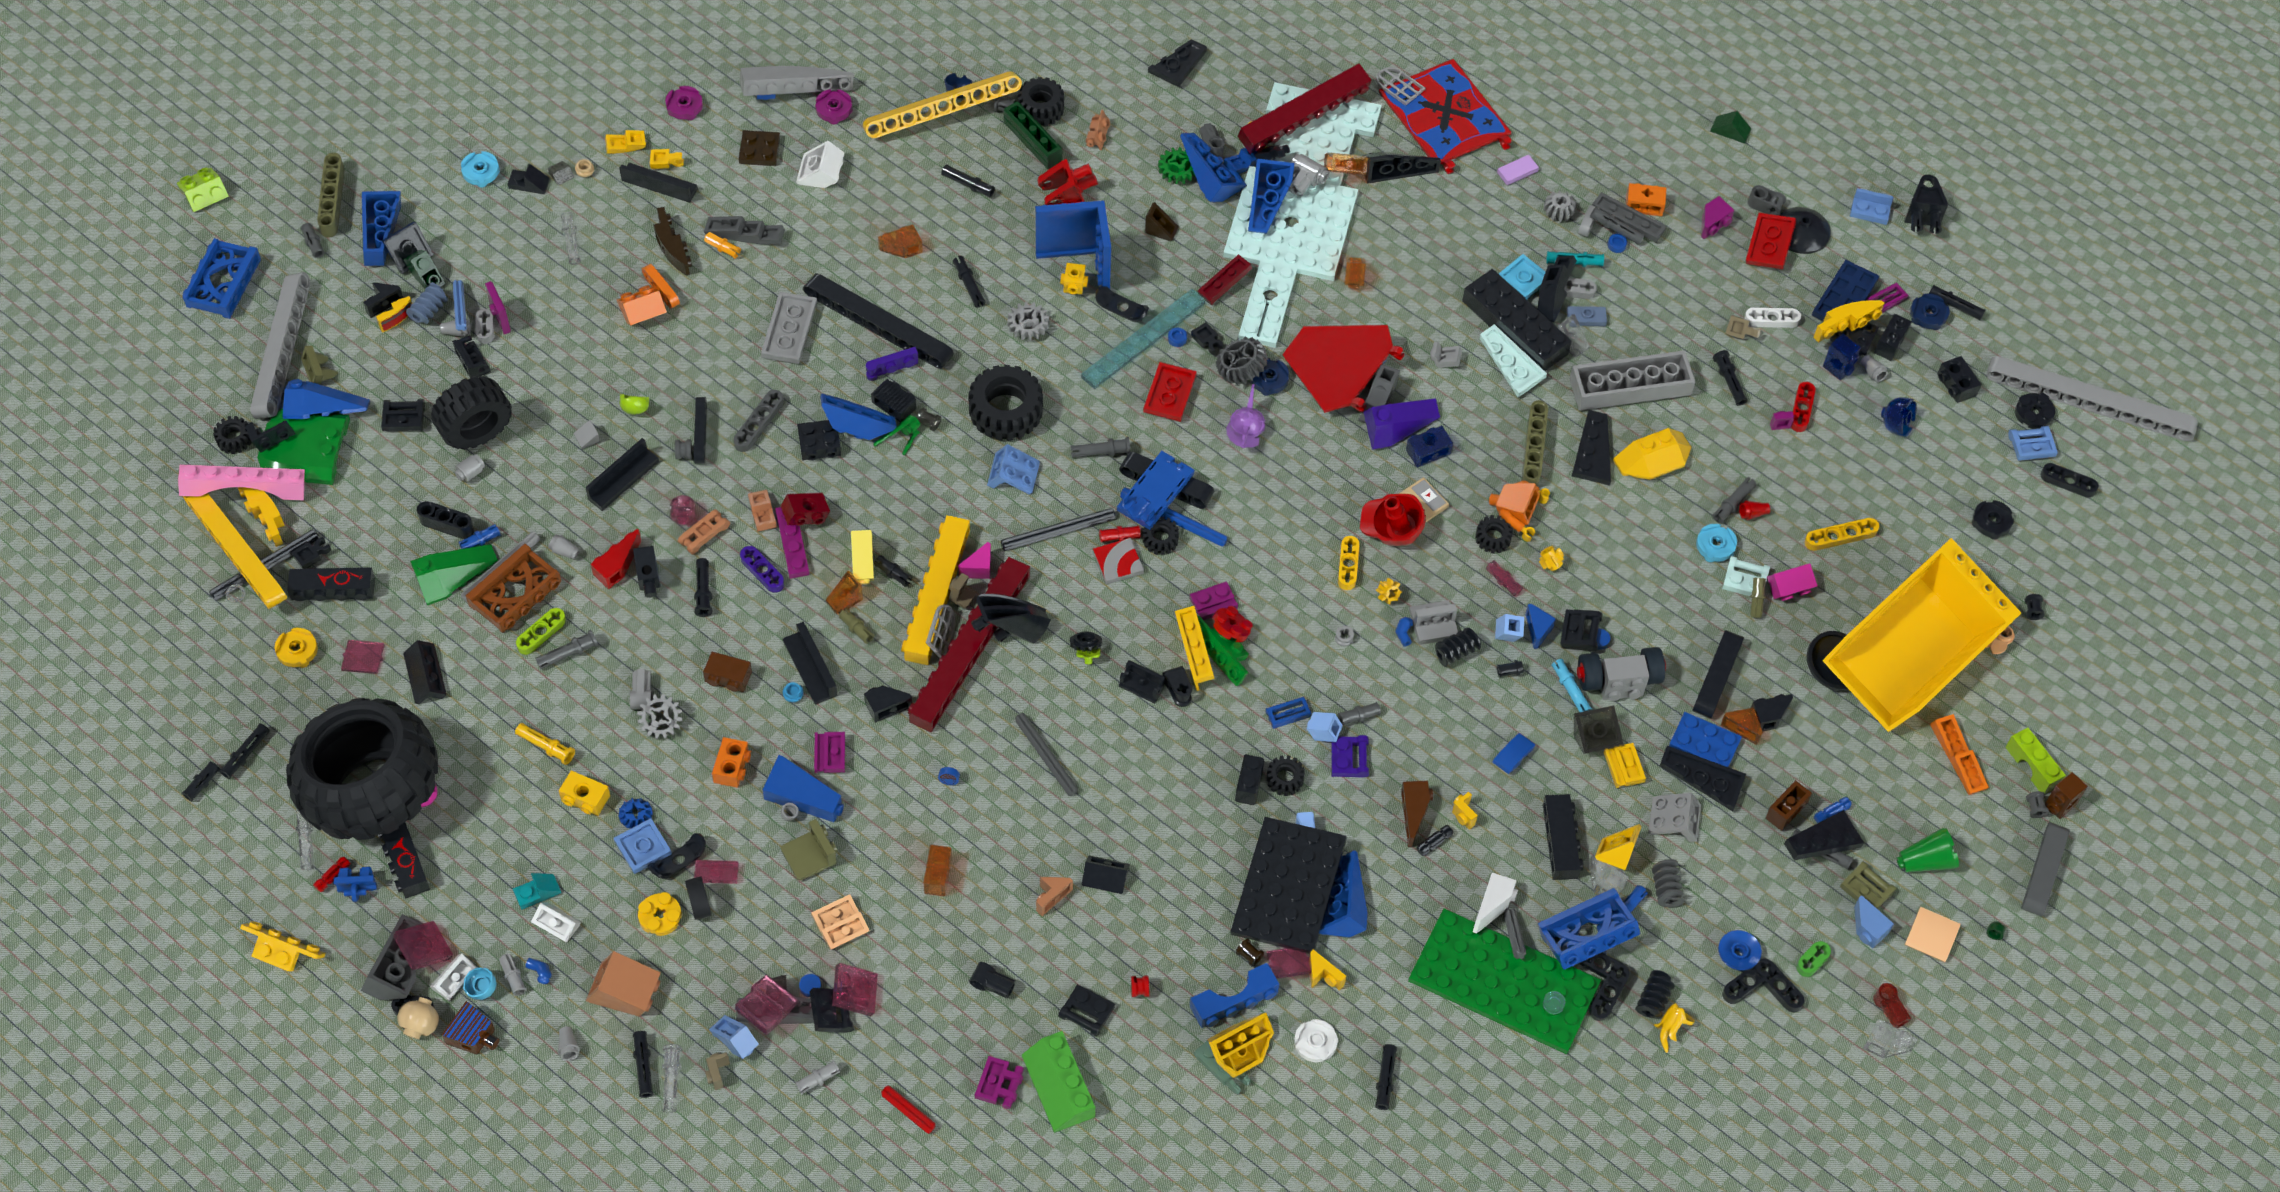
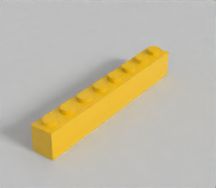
(936, 590)

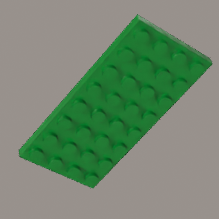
(1488, 979)

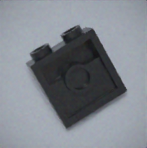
(818, 440)

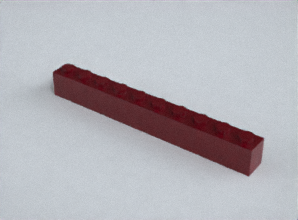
(964, 651)

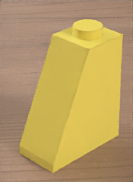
(862, 556)

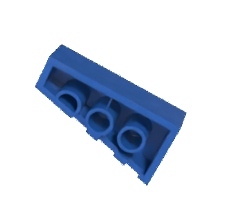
(379, 220)

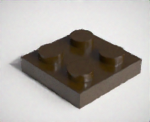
(759, 148)

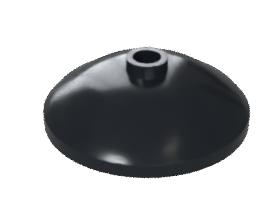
(1810, 231)
(1817, 651)

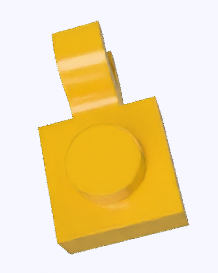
(663, 158)

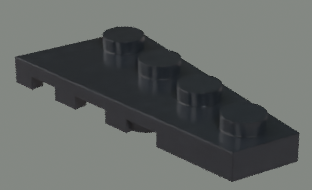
(1593, 453)
(1708, 777)
(1824, 838)

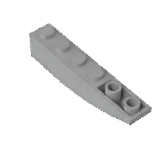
(792, 79)

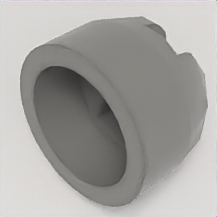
(791, 809)

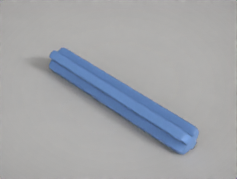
(459, 305)

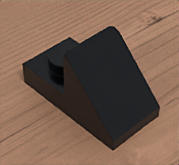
(530, 180)
(382, 300)

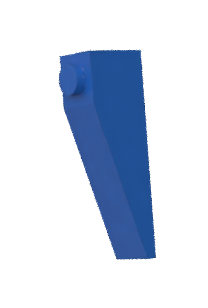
(1269, 190)
(308, 398)
(1347, 904)

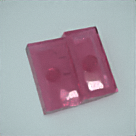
(766, 1004)

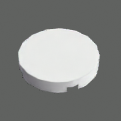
(1315, 1040)

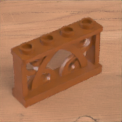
(519, 605)

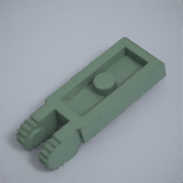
(1206, 1057)

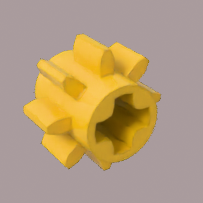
(1551, 558)
(1388, 591)

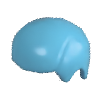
(479, 983)

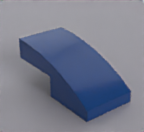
(1241, 162)
(1513, 753)

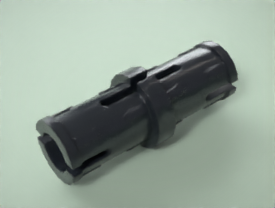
(893, 570)
(191, 792)

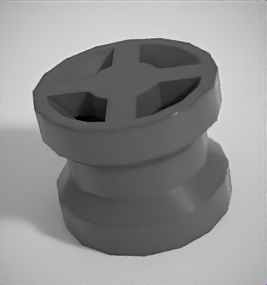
(683, 449)

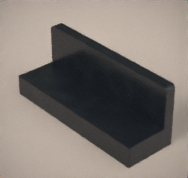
(424, 671)

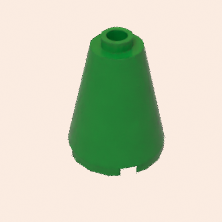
(1930, 853)

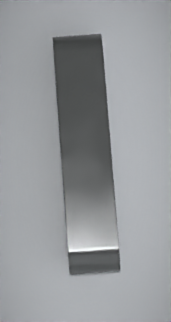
(2045, 869)

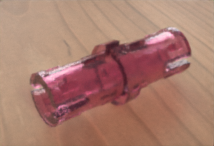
(1504, 578)

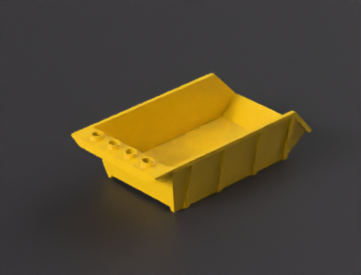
(1921, 636)

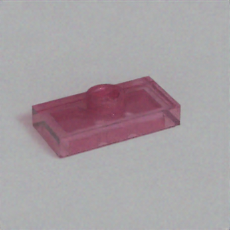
(717, 871)

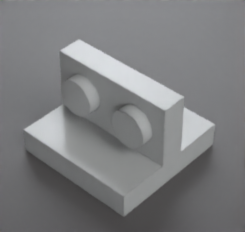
(1433, 621)

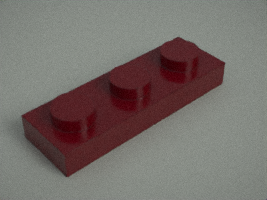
(1225, 279)

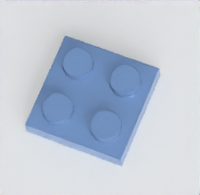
(642, 846)

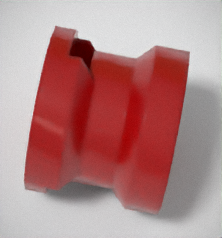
(1140, 986)

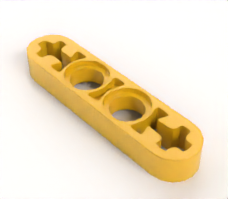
(1840, 531)

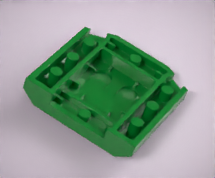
(311, 448)

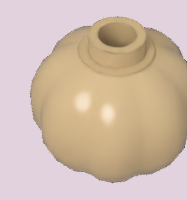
(418, 1018)

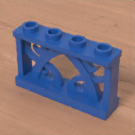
(211, 264)
(1596, 911)

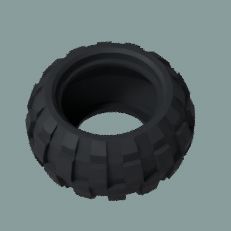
(347, 739)

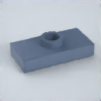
(1588, 315)

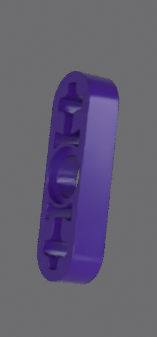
(760, 560)

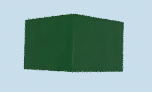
(1731, 126)

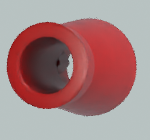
(1753, 509)

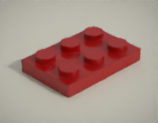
(1770, 241)
(1170, 391)

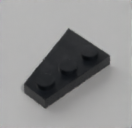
(1180, 63)

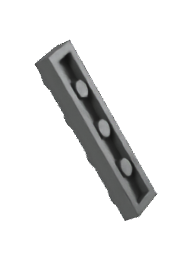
(1649, 227)

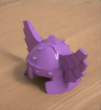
(1246, 425)

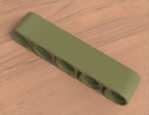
(331, 195)
(1536, 437)

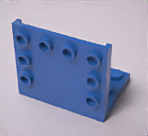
(1075, 231)

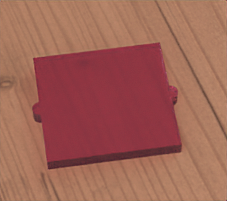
(362, 656)
(1288, 963)

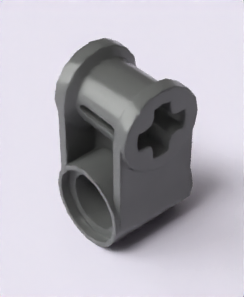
(1765, 200)

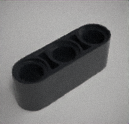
(438, 513)

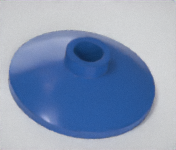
(1744, 943)

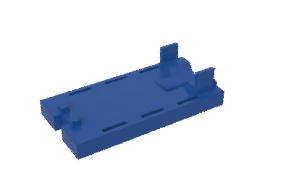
(1154, 489)

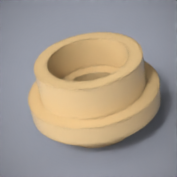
(584, 168)

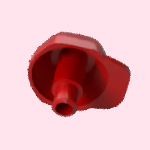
(1393, 519)

